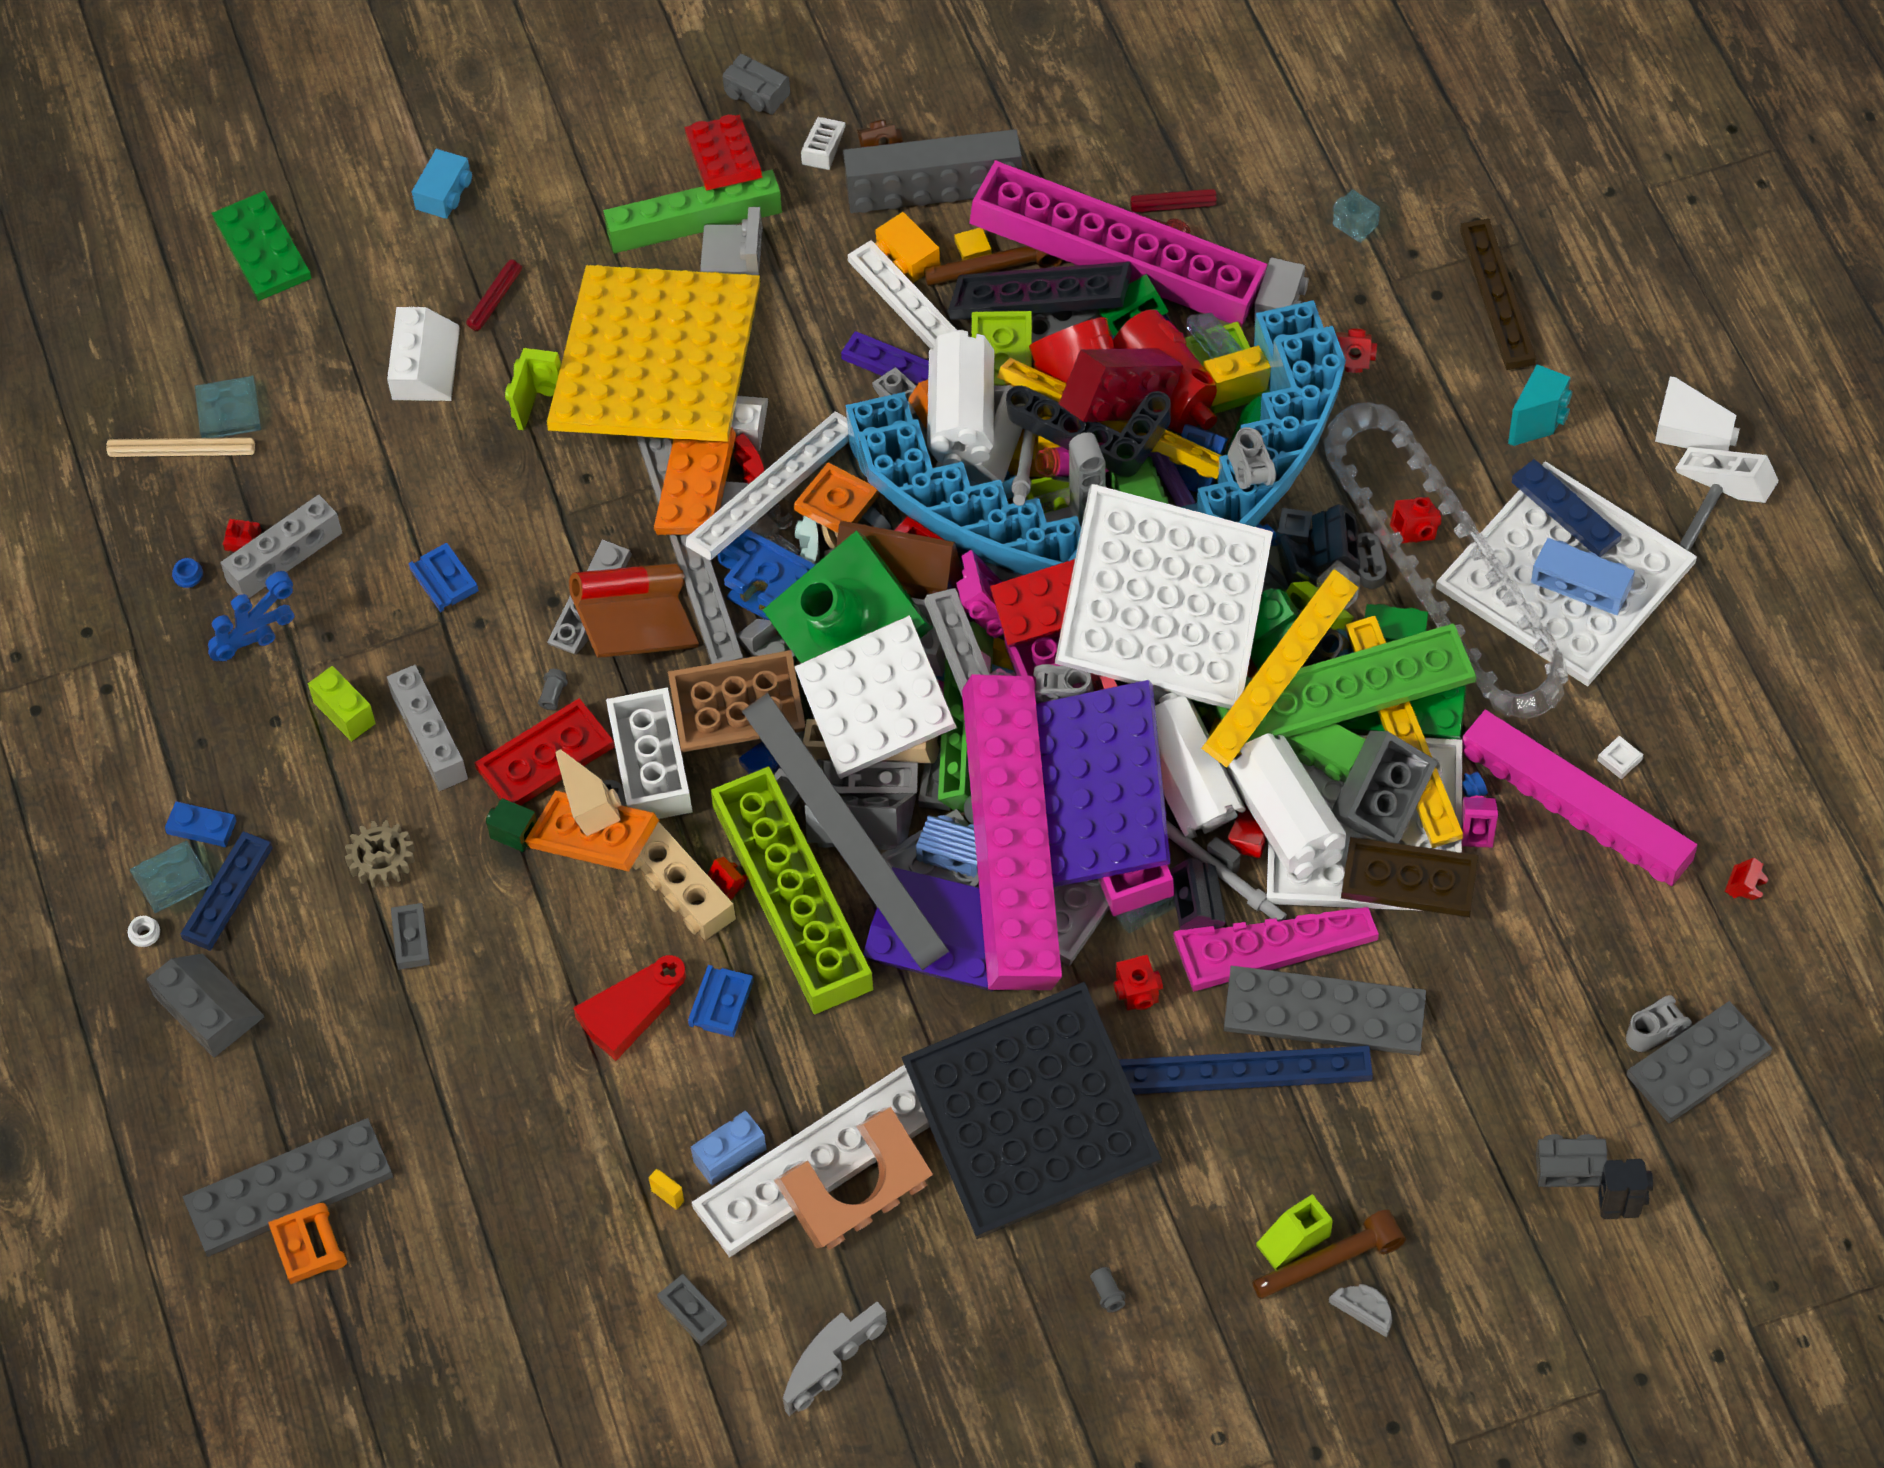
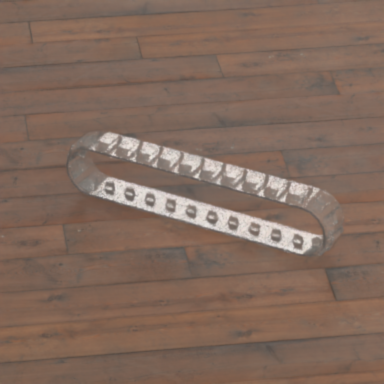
(1370, 415)

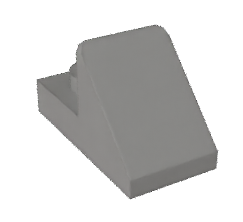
(762, 639)

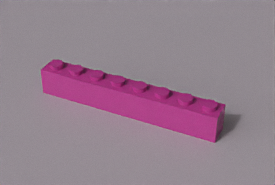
(1578, 798)

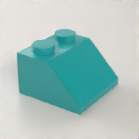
(1540, 406)

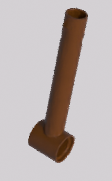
(989, 263)
(1379, 1232)

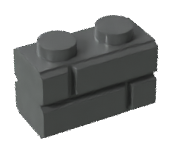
(756, 84)
(1570, 1161)

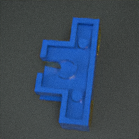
(759, 571)

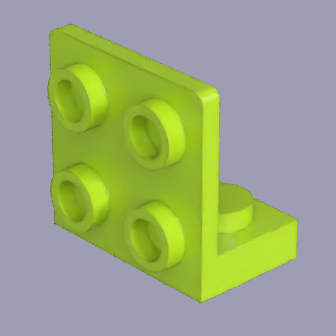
(533, 374)

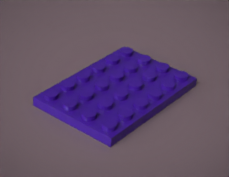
(1103, 783)

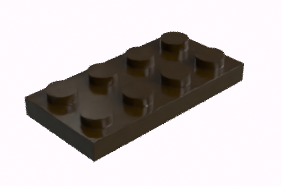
(1409, 876)

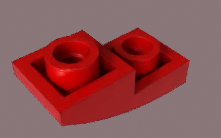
(748, 458)

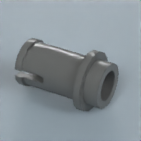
(552, 689)
(1111, 1297)

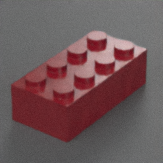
(1115, 382)

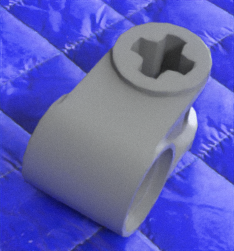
(1251, 459)
(1059, 682)
(1660, 1020)

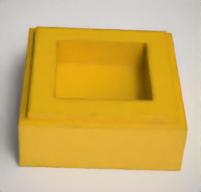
(972, 243)
(666, 1189)

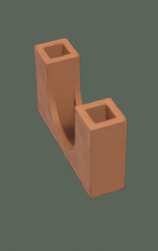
(899, 1172)

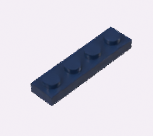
(1566, 508)
(226, 891)

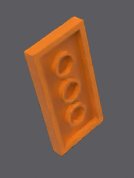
(693, 484)
(611, 847)

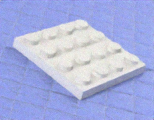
(875, 697)

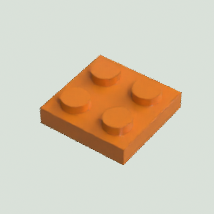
(836, 498)

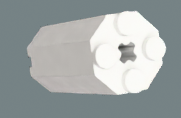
(961, 398)
(1192, 780)
(1287, 805)

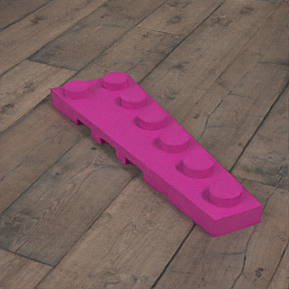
(1269, 945)

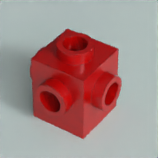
(1357, 339)
(1415, 519)
(1137, 983)

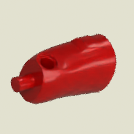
(1058, 352)
(1195, 387)

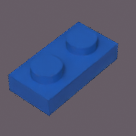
(200, 824)

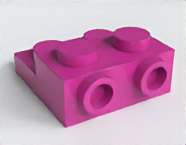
(977, 595)

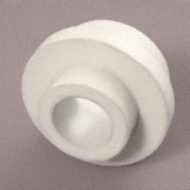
(141, 924)

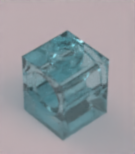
(1356, 215)

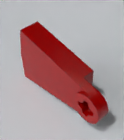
(629, 1007)

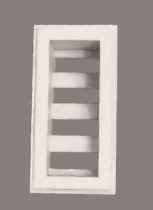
(822, 158)

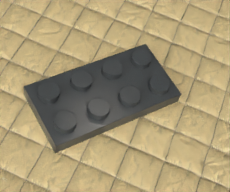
(1699, 1062)

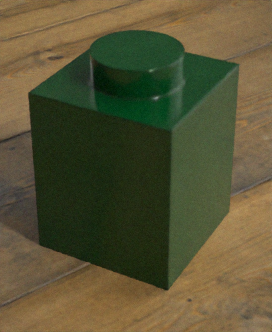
(510, 824)

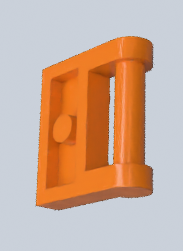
(296, 1247)

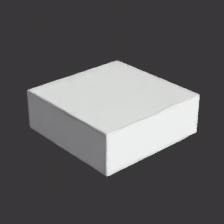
(1620, 757)

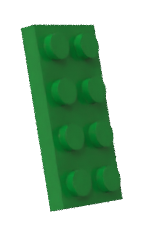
(261, 245)
(1437, 715)

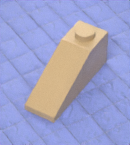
(589, 798)

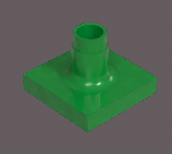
(842, 601)

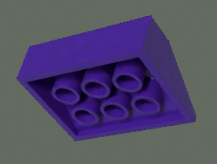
(956, 918)

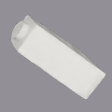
(1694, 420)

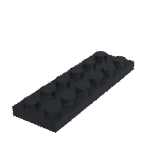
(1042, 290)

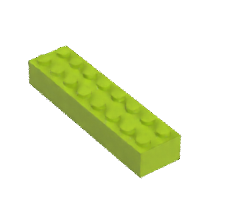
(792, 890)

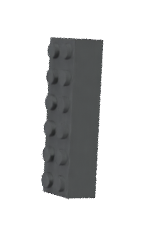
(925, 170)

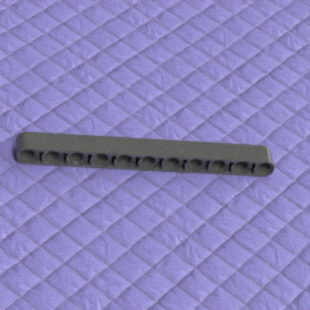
(845, 832)

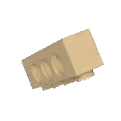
(704, 918)

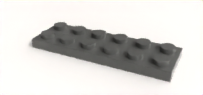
(1324, 1010)
(295, 1180)

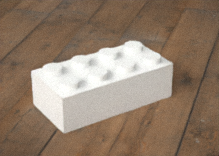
(649, 753)

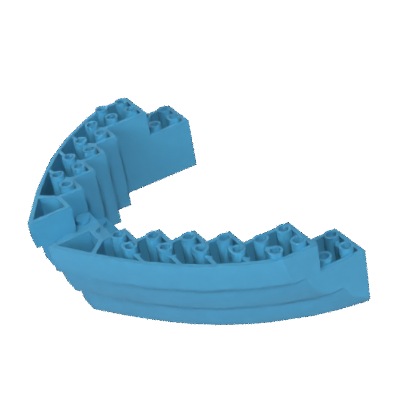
(895, 459)

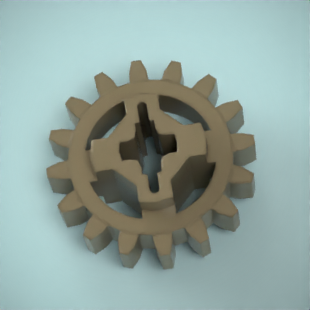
(379, 853)

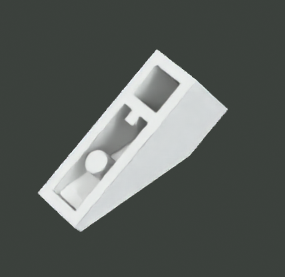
(1739, 474)

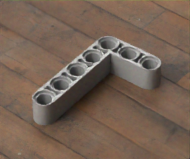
(1085, 469)

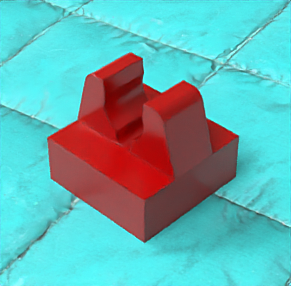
(239, 534)
(727, 877)
(1745, 878)

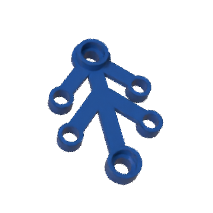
(224, 645)

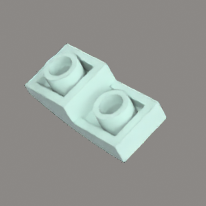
(807, 534)

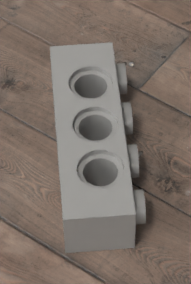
(282, 546)
(427, 727)

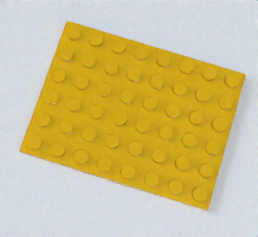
(655, 353)

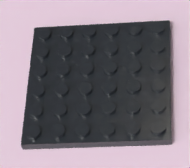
(1031, 1110)

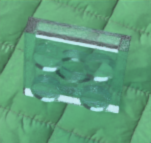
(228, 407)
(170, 876)

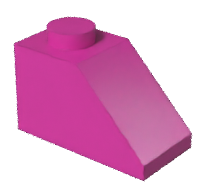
(1479, 821)

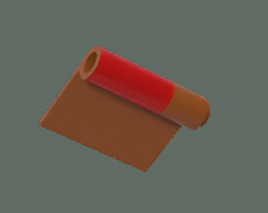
(632, 609)

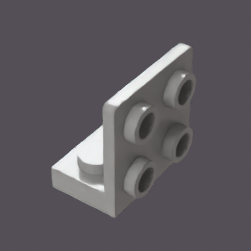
(733, 247)

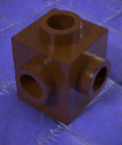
(878, 130)

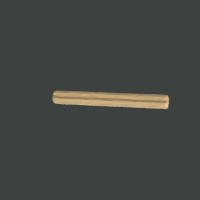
(180, 447)

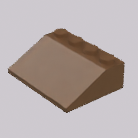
(712, 697)

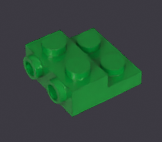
(1273, 621)

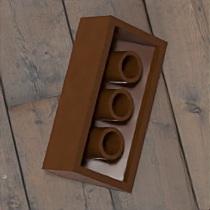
(917, 561)

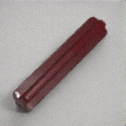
(1173, 200)
(494, 295)

